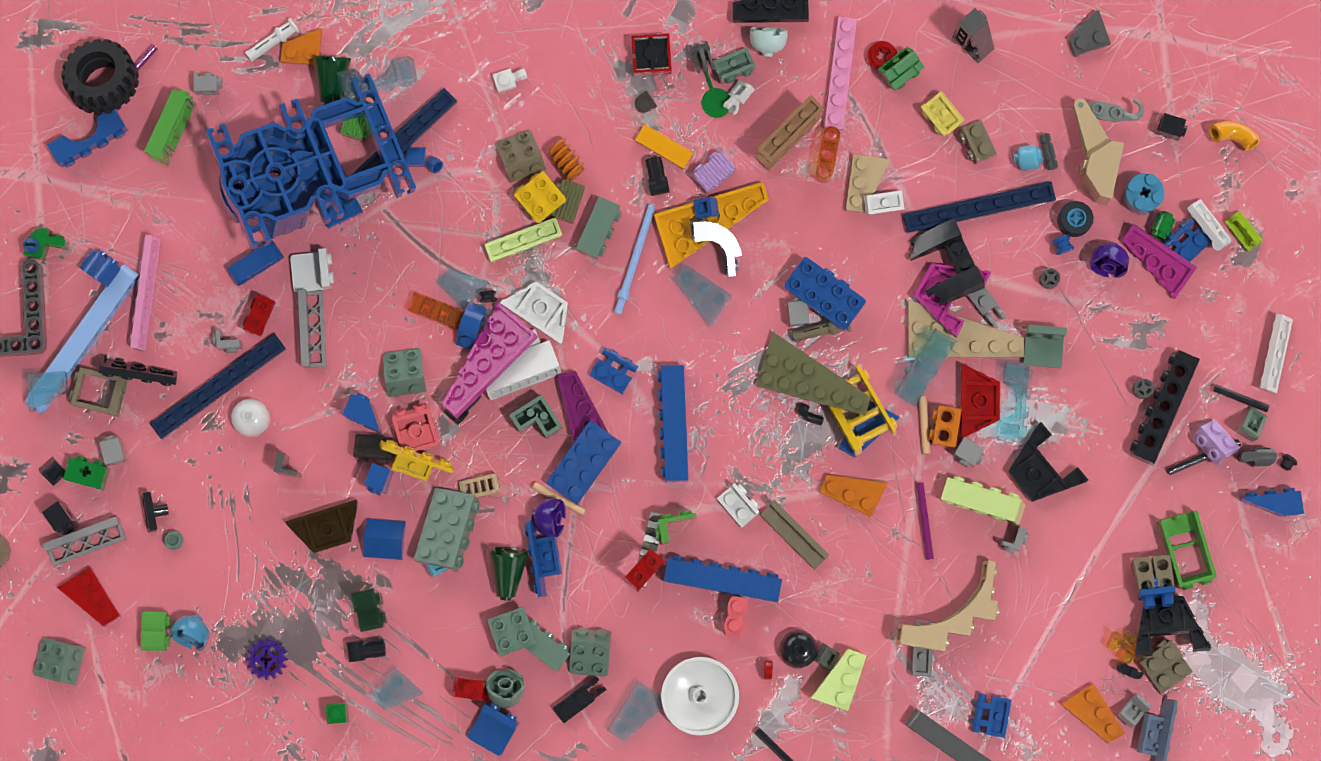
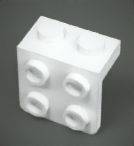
(312, 271)

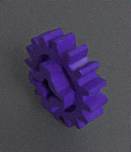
(259, 658)

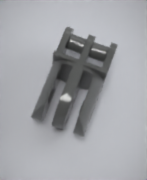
(700, 54)
(1258, 457)

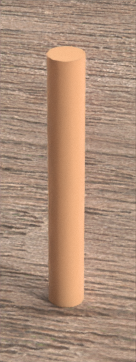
(924, 425)
(552, 495)

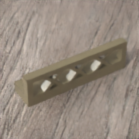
(794, 535)

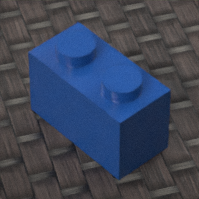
(378, 479)

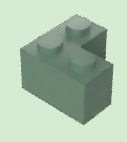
(536, 412)

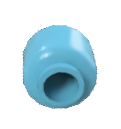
(1028, 157)

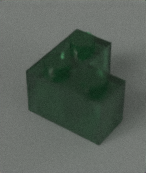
(368, 609)

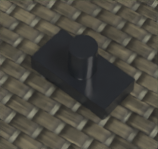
(152, 511)

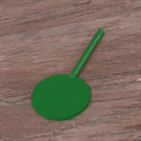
(714, 100)

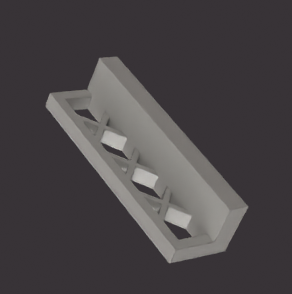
(305, 333)
(81, 534)

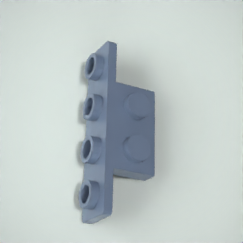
(1157, 731)

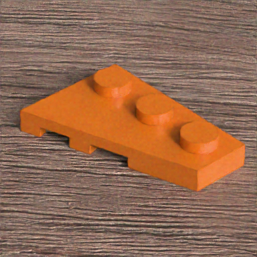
(855, 493)
(1094, 712)

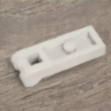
(1209, 225)

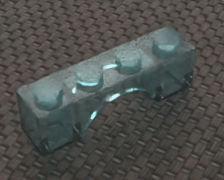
(400, 73)
(1016, 377)

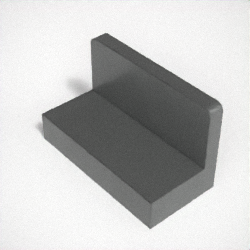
(281, 466)

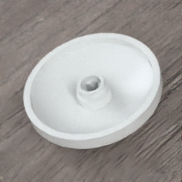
(700, 696)

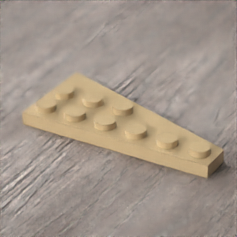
(972, 342)

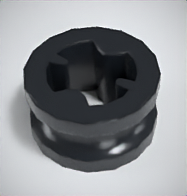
(488, 296)

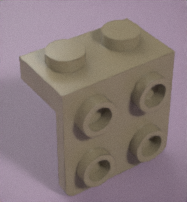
(520, 155)

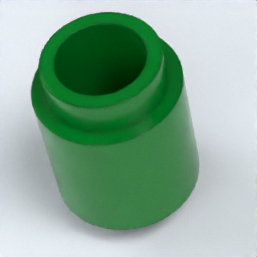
(1162, 225)

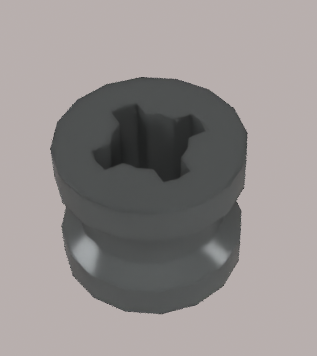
(1052, 276)
(1145, 386)

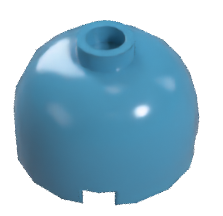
(190, 631)

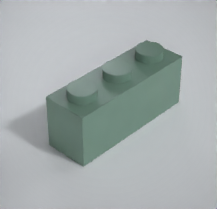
(599, 228)
(546, 648)

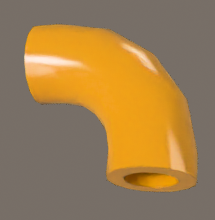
(1234, 131)

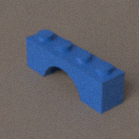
(67, 151)

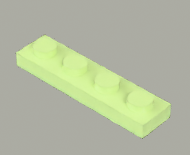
(523, 240)

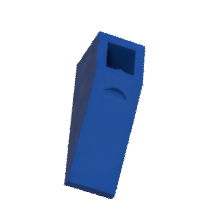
(1279, 504)

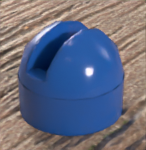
(434, 161)
(31, 249)

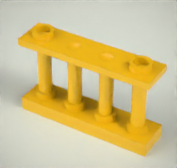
(848, 425)

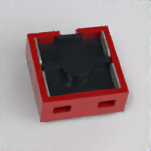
(651, 54)

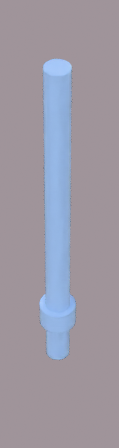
(623, 294)

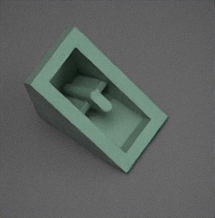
(1252, 424)

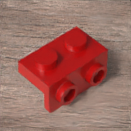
(259, 315)

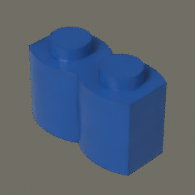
(99, 267)

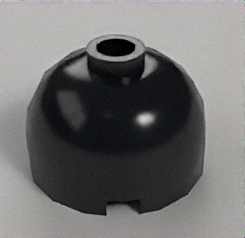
(798, 649)

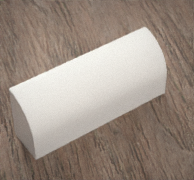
(530, 368)

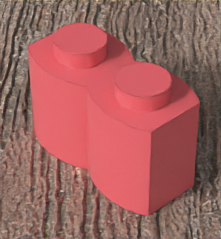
(734, 622)

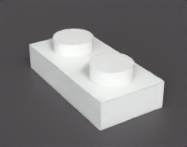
(884, 202)

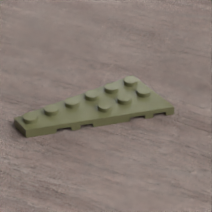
(800, 376)

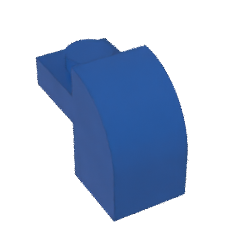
(470, 325)

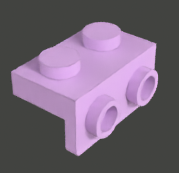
(1215, 442)

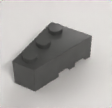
(974, 35)

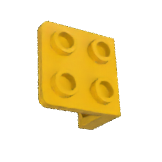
(539, 197)

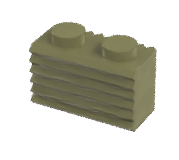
(573, 193)

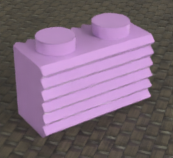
(713, 172)

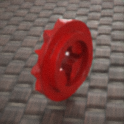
(873, 53)

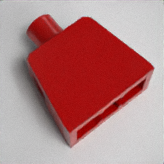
(469, 689)

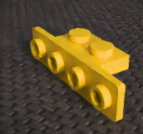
(414, 463)

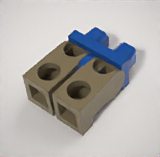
(1154, 580)

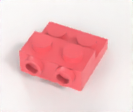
(415, 427)

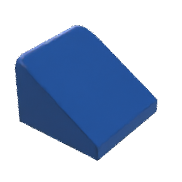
(416, 157)
(706, 208)

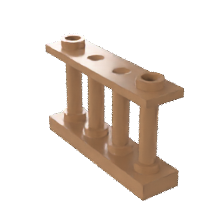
(789, 132)

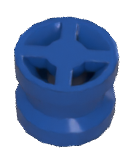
(1062, 244)

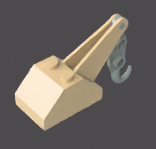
(1101, 154)

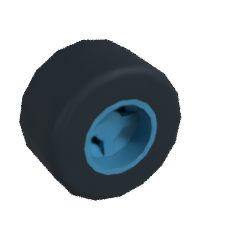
(1078, 213)

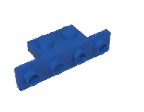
(544, 557)

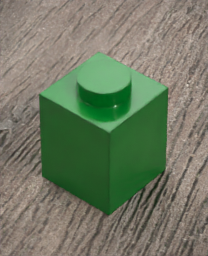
(337, 713)

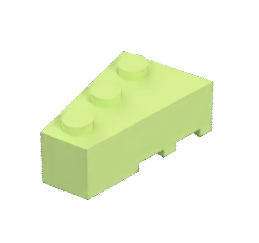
(841, 681)

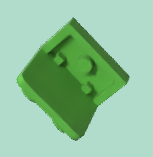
(662, 531)

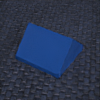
(384, 539)

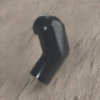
(809, 417)

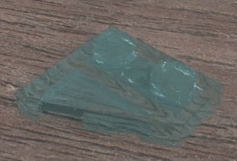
(461, 286)
(45, 387)
(395, 690)

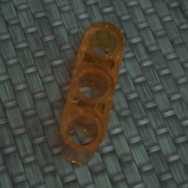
(827, 145)
(435, 310)

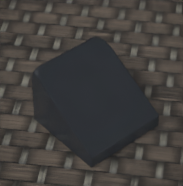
(52, 471)

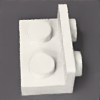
(738, 504)

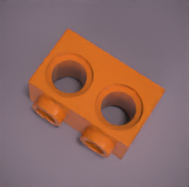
(950, 428)

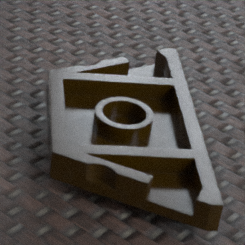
(326, 527)

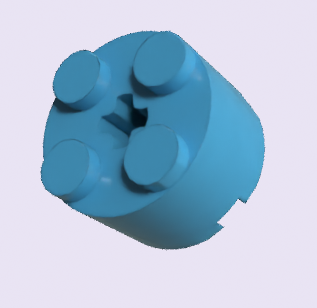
(1140, 204)

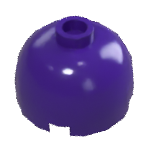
(1110, 259)
(548, 517)

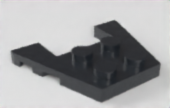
(1035, 473)
(1169, 621)

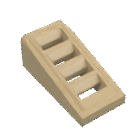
(493, 477)

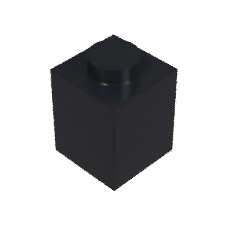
(1171, 127)

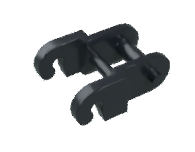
(1129, 671)

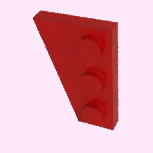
(90, 596)

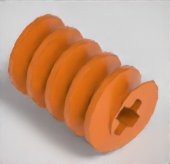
(566, 160)

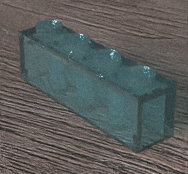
(925, 366)

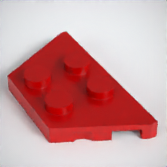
(978, 400)

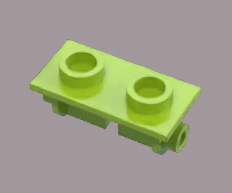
(1243, 231)

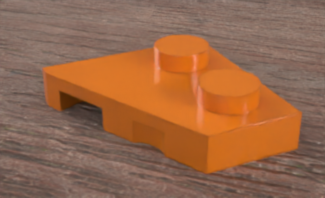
(302, 49)

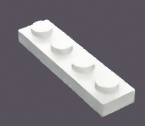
(1276, 353)

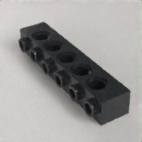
(1188, 365)

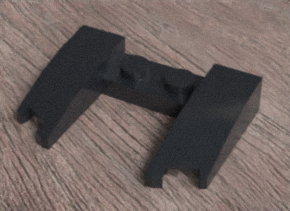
(968, 275)

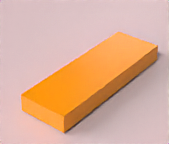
(664, 146)

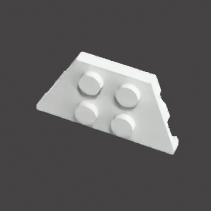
(540, 309)

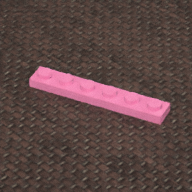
(840, 72)
(145, 293)

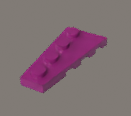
(577, 404)

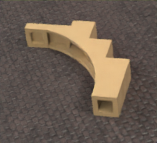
(960, 623)

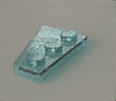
(703, 294)
(636, 711)

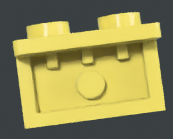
(942, 114)

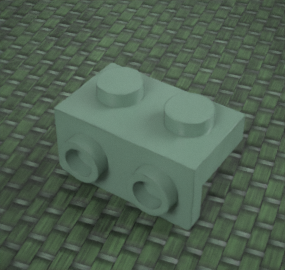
(734, 65)

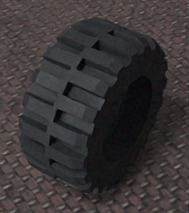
(89, 59)

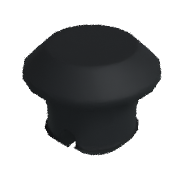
(1288, 462)

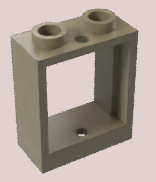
(117, 396)

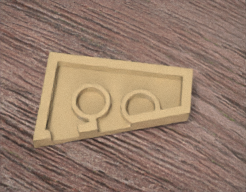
(864, 180)

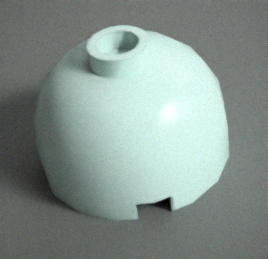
(768, 40)

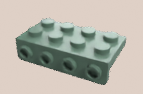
(447, 529)

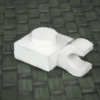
(506, 79)
(738, 94)

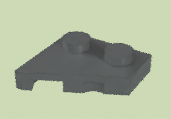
(1089, 36)

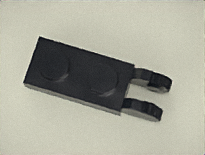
(577, 701)

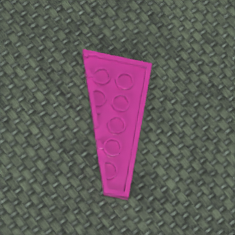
(490, 356)

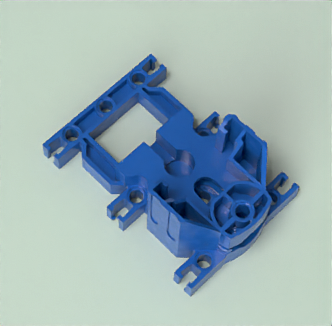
(304, 164)

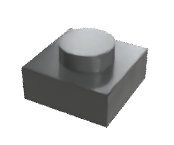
(826, 657)

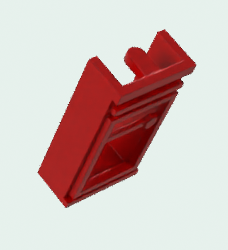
(644, 569)

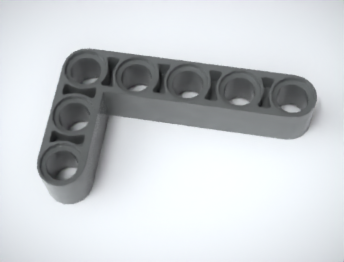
(29, 316)

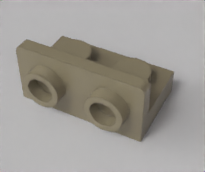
(977, 141)

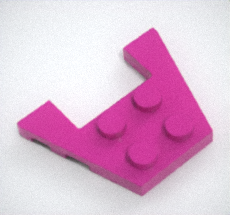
(935, 275)

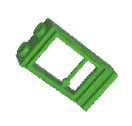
(170, 126)
(1182, 524)

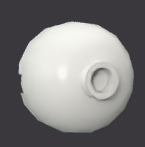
(250, 417)

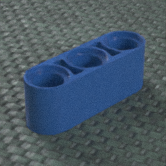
(255, 263)

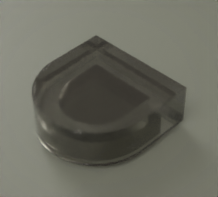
(644, 103)

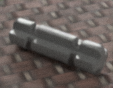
(1048, 151)

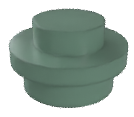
(173, 540)

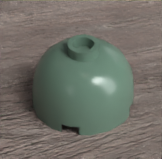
(505, 688)

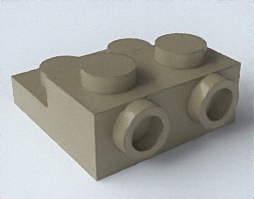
(1165, 666)

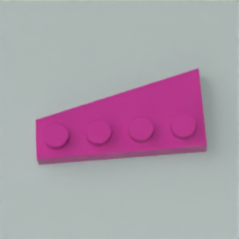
(1167, 266)

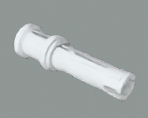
(279, 35)

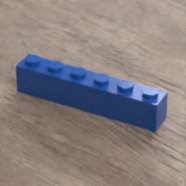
(674, 423)
(723, 580)

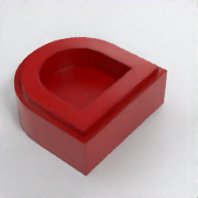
(768, 669)

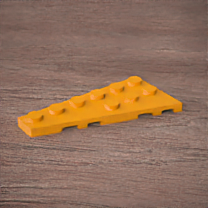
(732, 208)

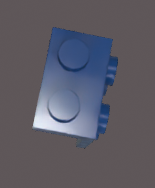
(493, 729)

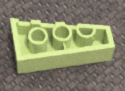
(983, 501)

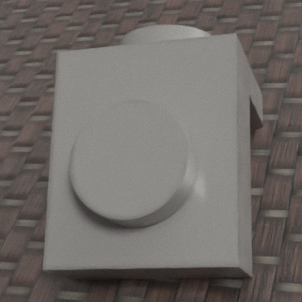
(230, 346)
(1019, 539)
(1134, 710)

